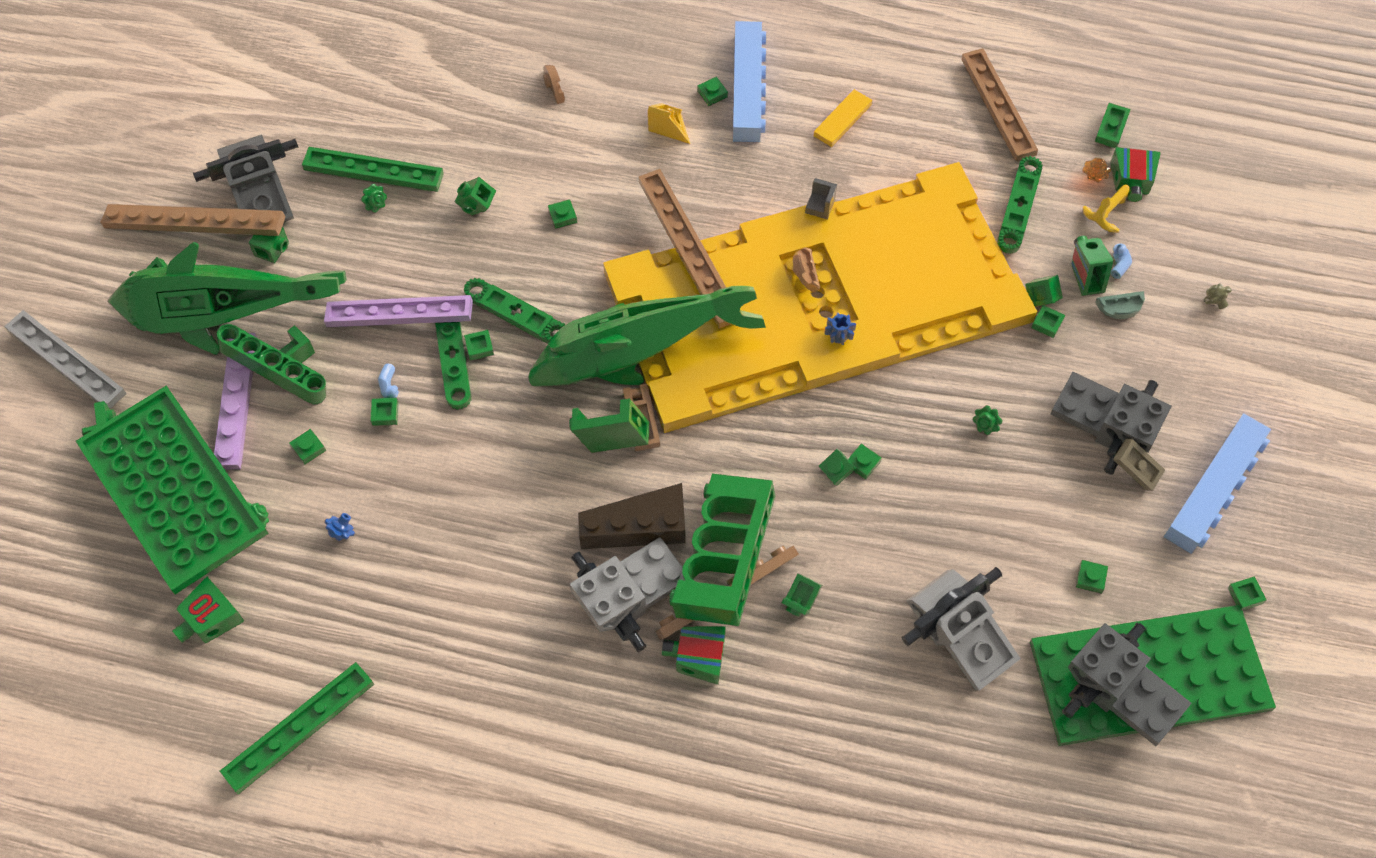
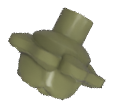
(1217, 295)

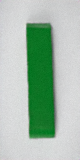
(267, 354)

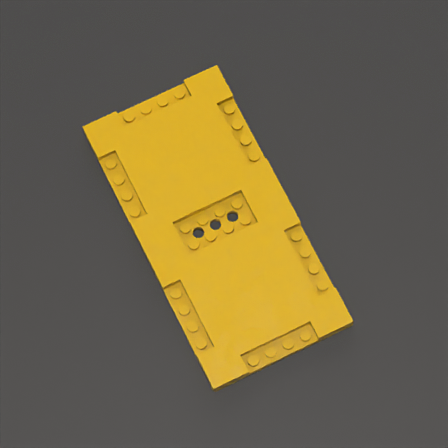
(900, 260)

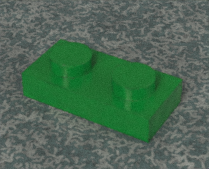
(1112, 125)

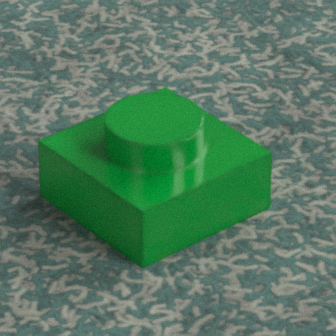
(712, 91)
(562, 214)
(1048, 321)
(479, 345)
(384, 411)
(307, 446)
(864, 461)
(837, 467)
(1091, 576)
(1247, 593)

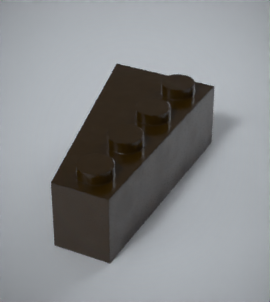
(635, 520)

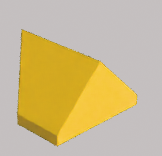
(667, 122)

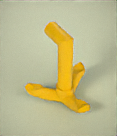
(1105, 208)

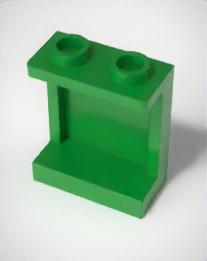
(612, 431)

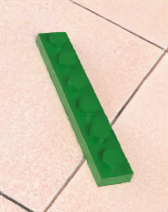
(373, 169)
(296, 728)

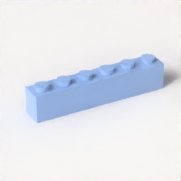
(747, 82)
(1217, 484)

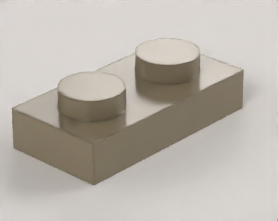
(1139, 464)

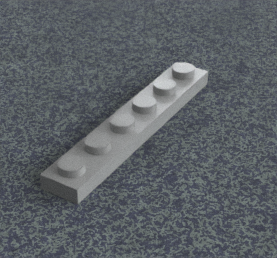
(65, 359)

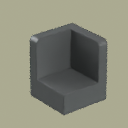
(821, 198)

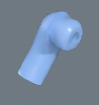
(1122, 259)
(384, 381)

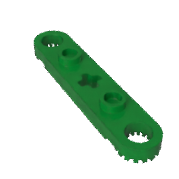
(1017, 217)
(502, 303)
(453, 369)

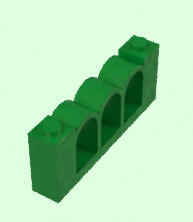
(719, 602)

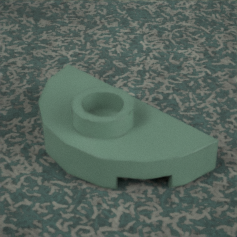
(1122, 305)

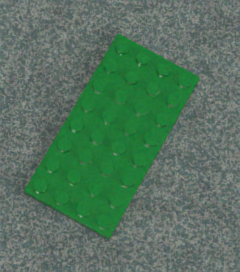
(171, 489)
(1198, 654)

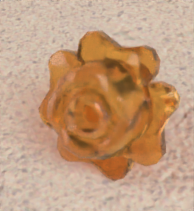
(1096, 169)

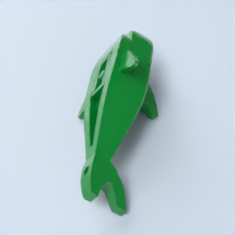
(197, 297)
(624, 335)

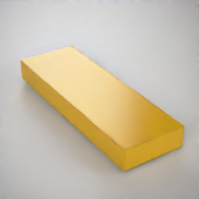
(842, 118)

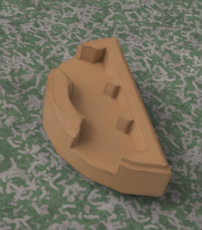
(551, 81)
(805, 269)

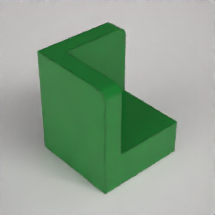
(1044, 290)
(299, 347)

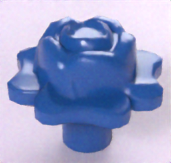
(339, 527)

